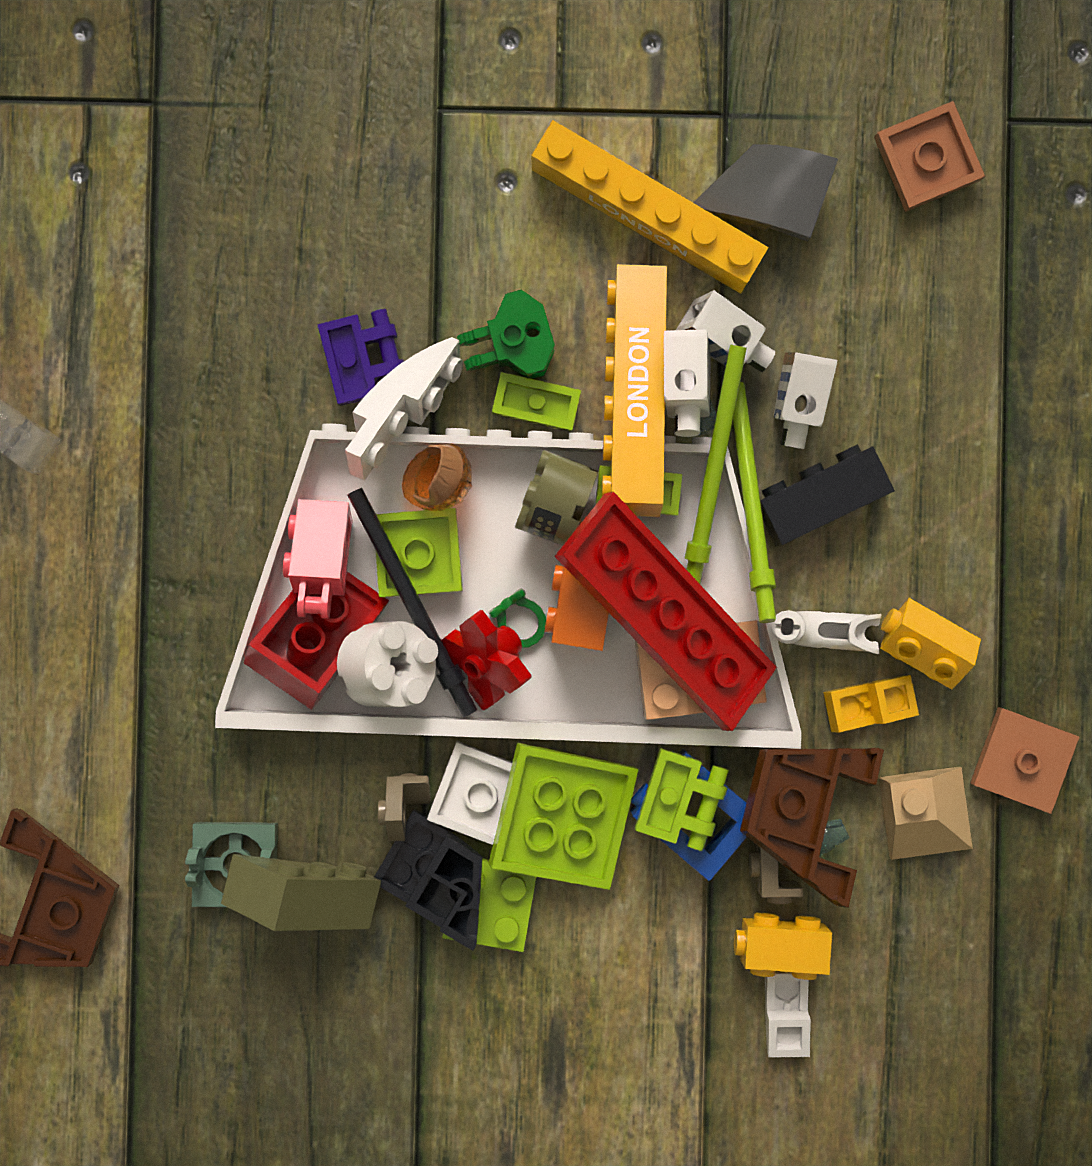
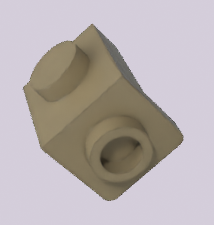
(401, 790)
(765, 870)

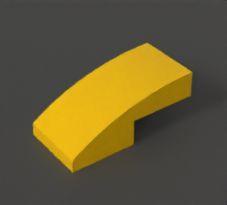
(871, 703)

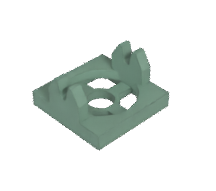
(204, 835)

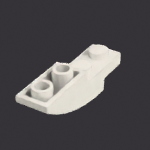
(402, 395)

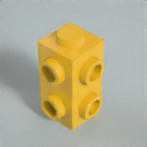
(929, 643)
(784, 946)

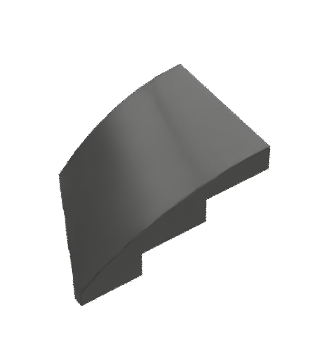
(772, 189)

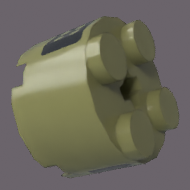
(556, 498)

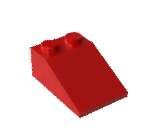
(302, 651)

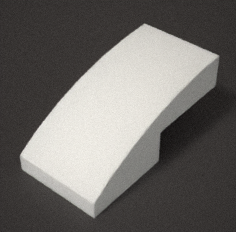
(787, 1016)

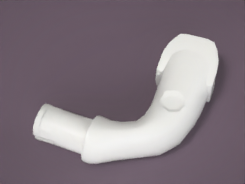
(825, 630)

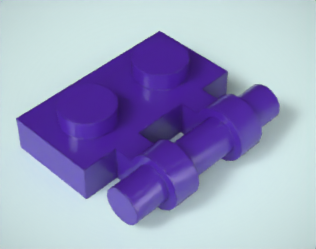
(349, 358)

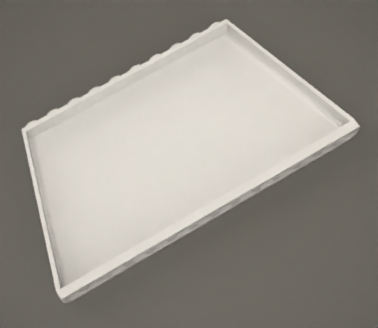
(572, 688)

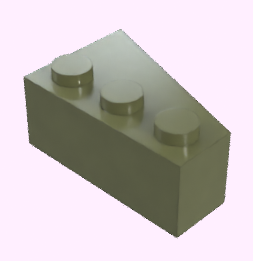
(301, 894)

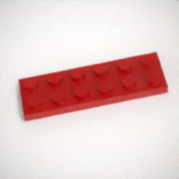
(666, 611)

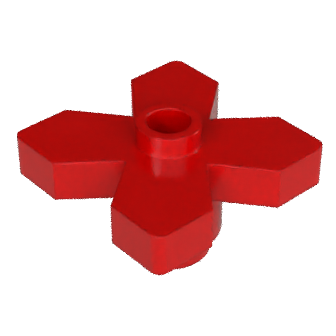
(488, 658)

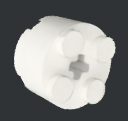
(387, 664)

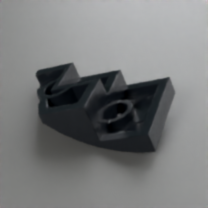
(436, 877)

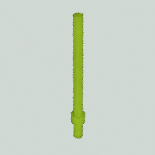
(698, 549)
(761, 577)

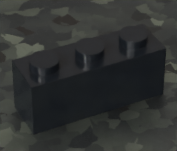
(824, 494)

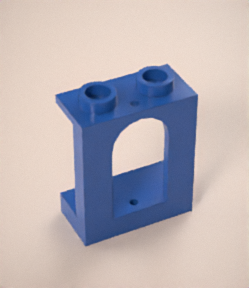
(722, 845)

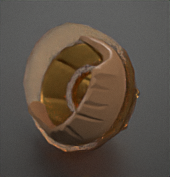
(437, 477)

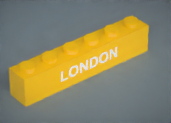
(647, 207)
(637, 388)

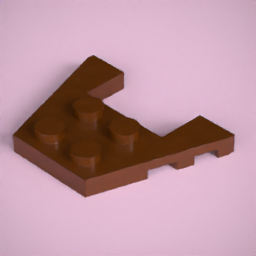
(792, 806)
(64, 903)

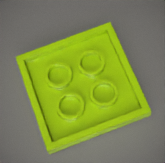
(563, 816)

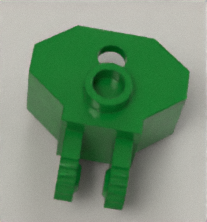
(510, 340)

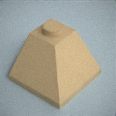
(925, 813)

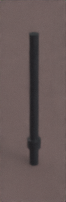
(449, 675)

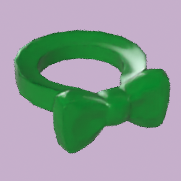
(518, 599)

